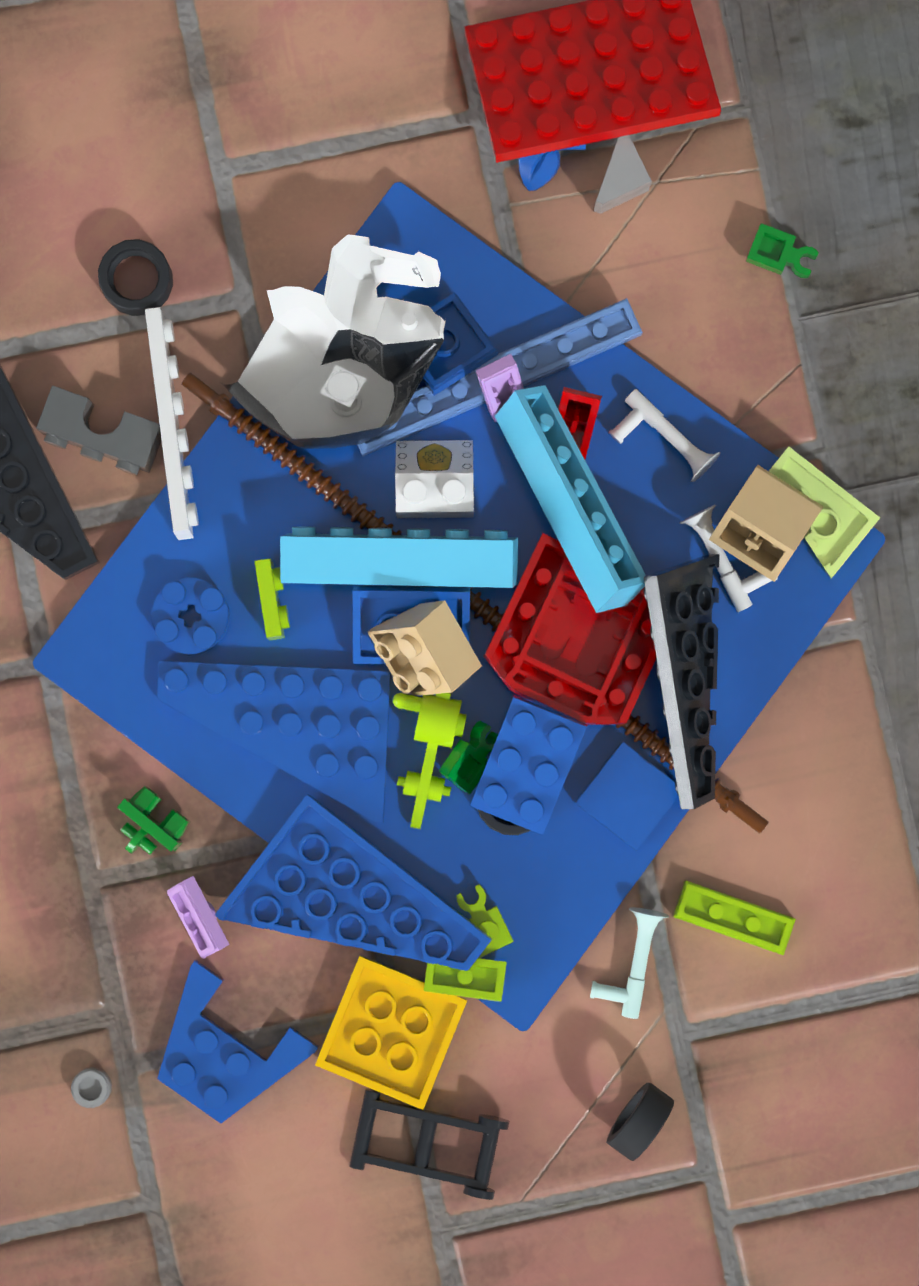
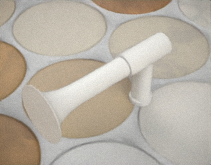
(644, 409)
(736, 588)

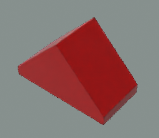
(579, 413)

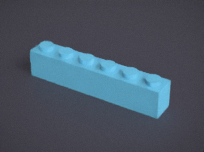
(571, 498)
(399, 559)

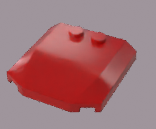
(566, 653)

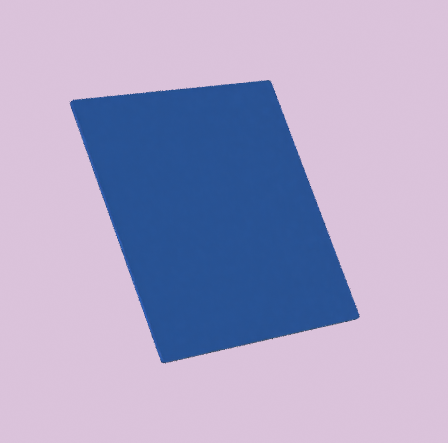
(548, 886)

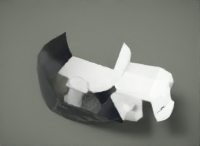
(343, 355)

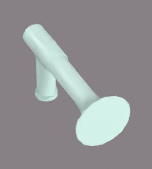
(632, 995)

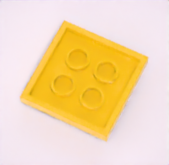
(390, 1033)

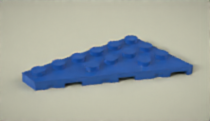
(304, 720)
(341, 889)

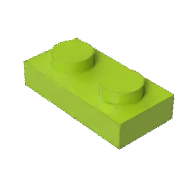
(269, 583)
(481, 981)

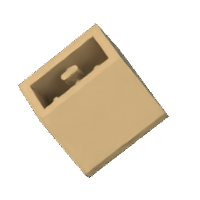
(766, 523)
(425, 650)

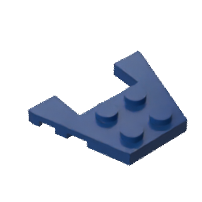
(213, 1065)

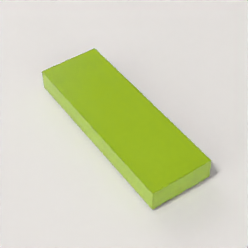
(734, 917)

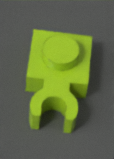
(487, 920)

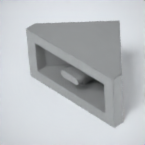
(624, 177)

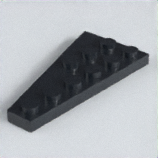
(687, 660)

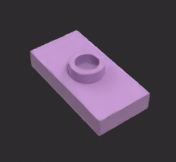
(499, 382)
(197, 917)

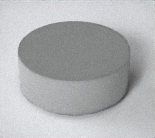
(91, 1087)

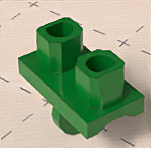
(139, 810)

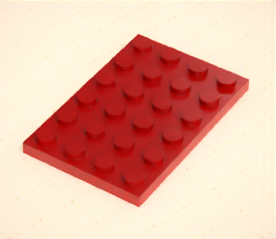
(589, 73)

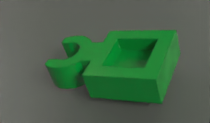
(774, 250)
(468, 760)

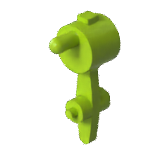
(436, 725)

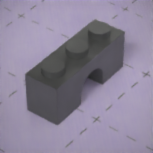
(67, 422)

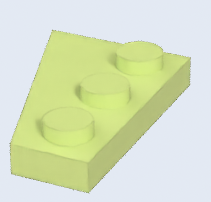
(841, 521)

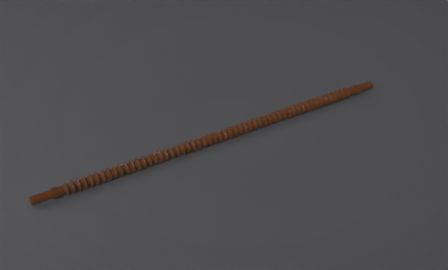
(221, 405)

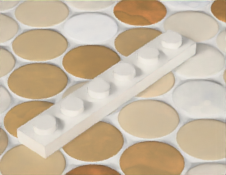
(174, 439)

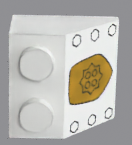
(434, 479)

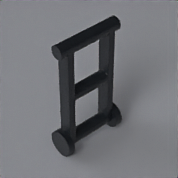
(486, 1124)

